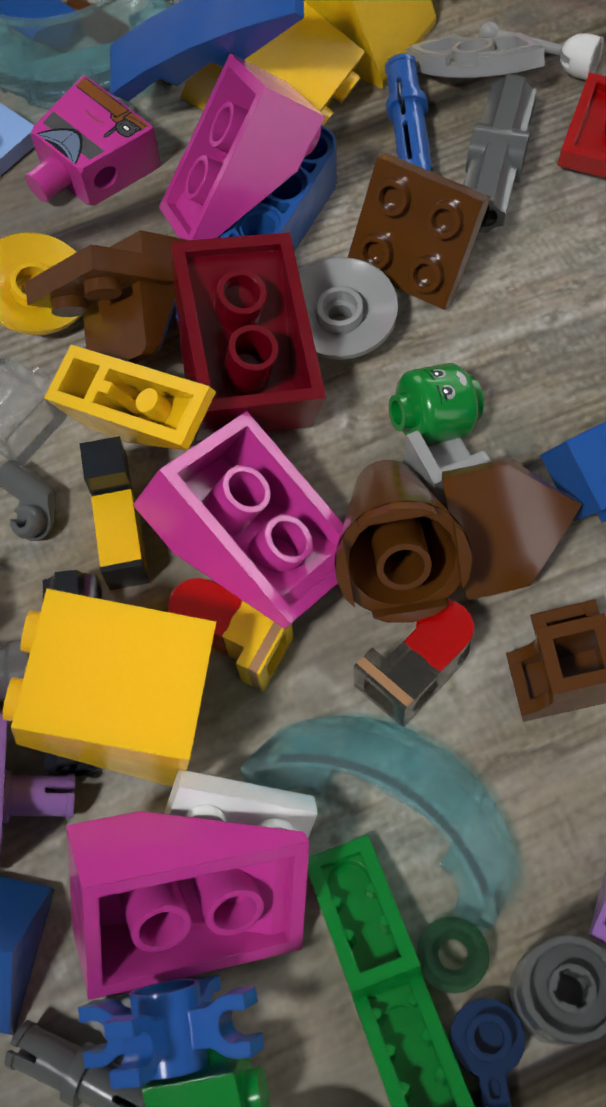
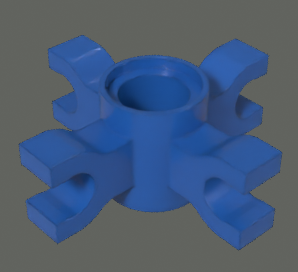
(169, 1030)

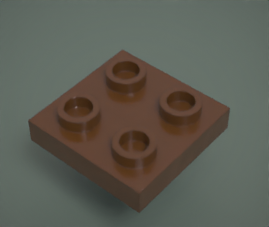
(418, 229)

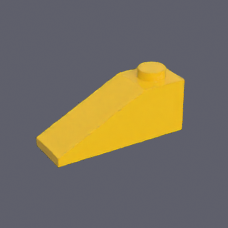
(129, 399)

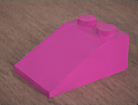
(240, 150)
(246, 520)
(181, 897)

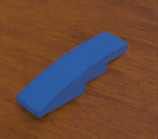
(191, 36)

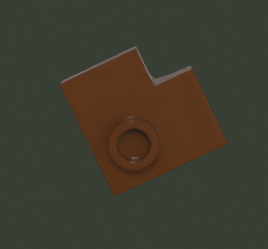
(563, 664)

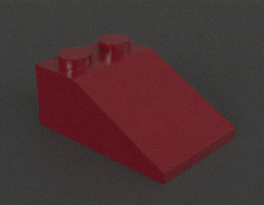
(247, 331)

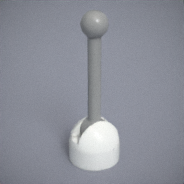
(577, 55)

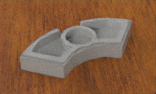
(477, 57)

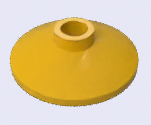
(20, 260)

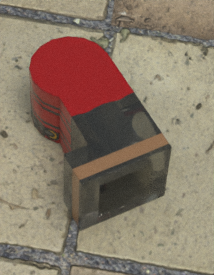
(418, 665)

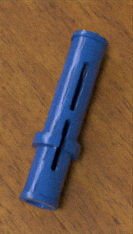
(407, 110)

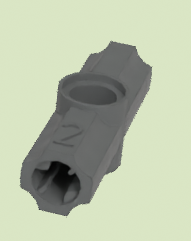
(500, 146)

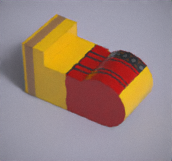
(239, 628)

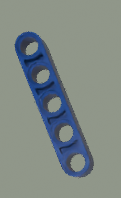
(297, 200)

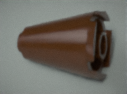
(399, 547)

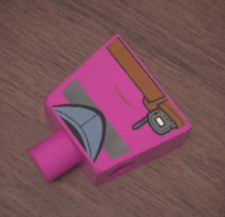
(90, 146)

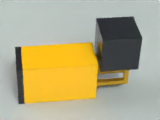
(115, 517)

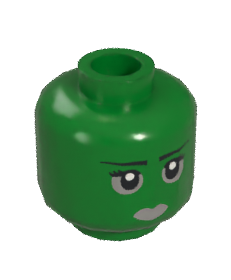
(437, 402)

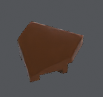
(509, 522)

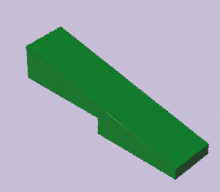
(385, 979)

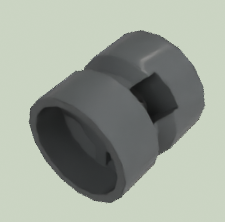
(561, 991)

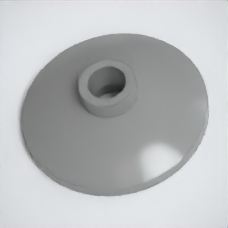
(350, 290)

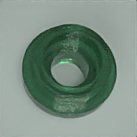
(474, 946)

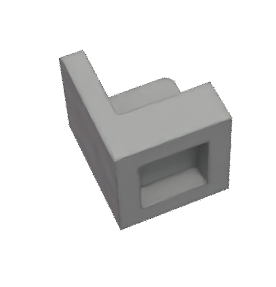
(432, 460)

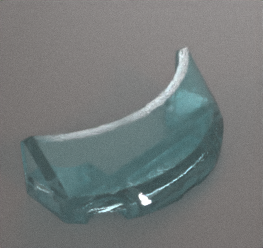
(51, 53)
(416, 775)

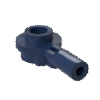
(488, 1045)

